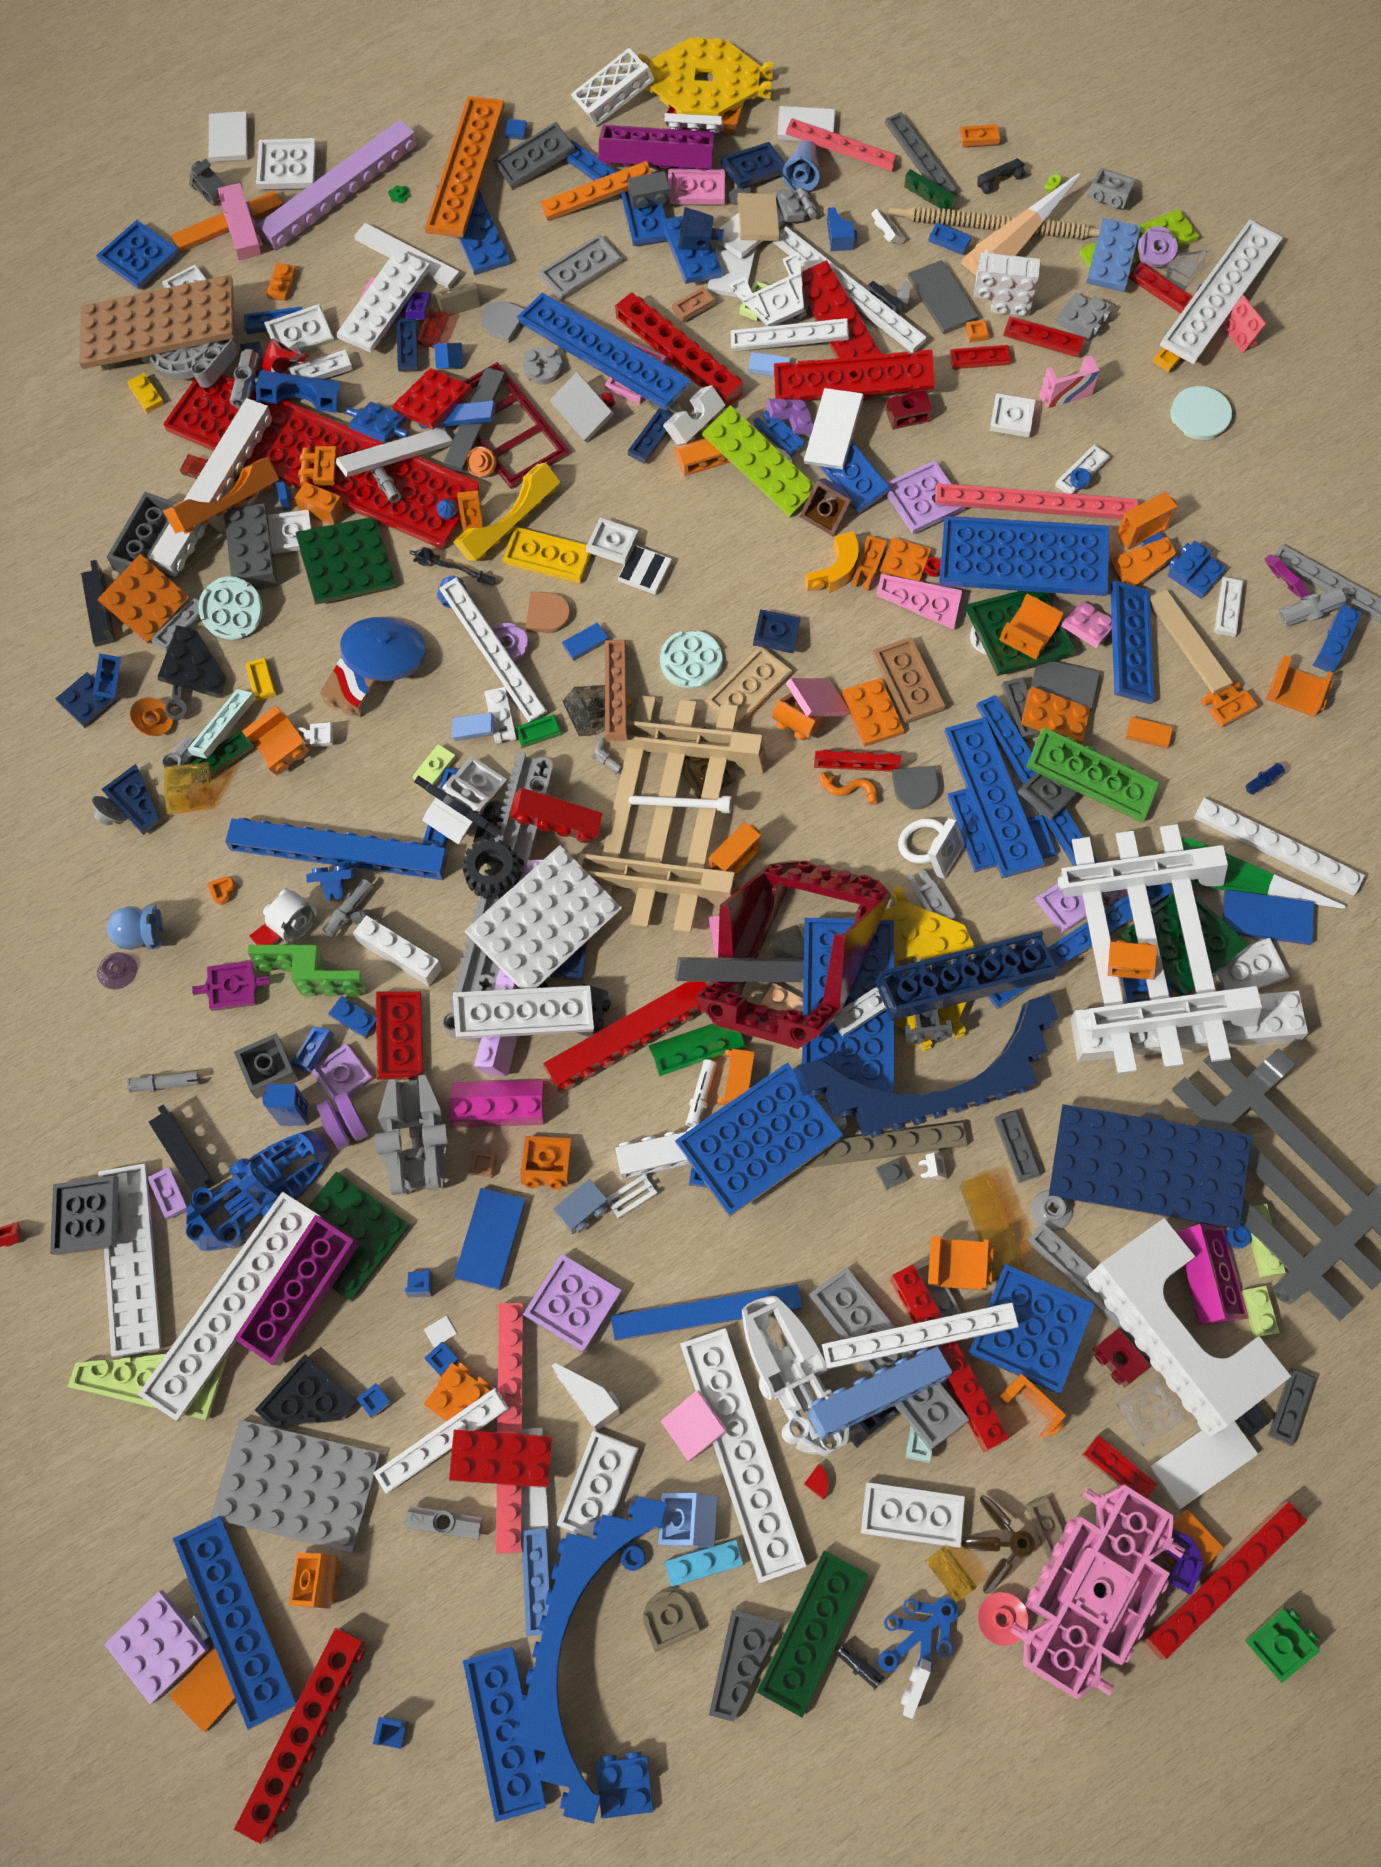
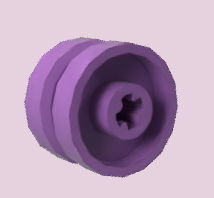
(338, 1122)

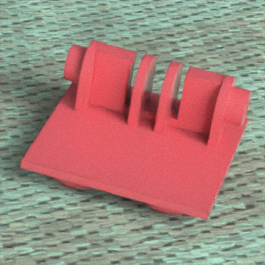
(1243, 324)

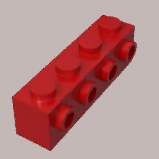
(555, 815)

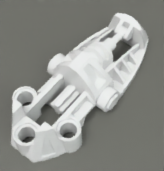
(790, 1372)

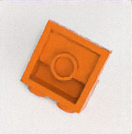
(545, 1162)
(455, 1392)

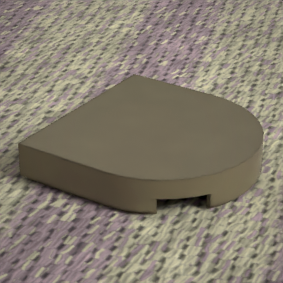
(669, 1619)

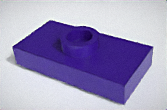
(418, 305)

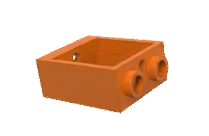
(1146, 520)
(737, 850)

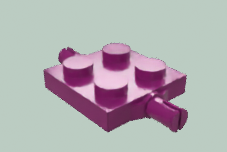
(231, 985)

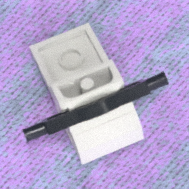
(463, 800)

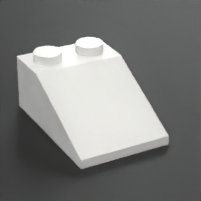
(591, 1398)

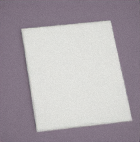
(440, 1331)

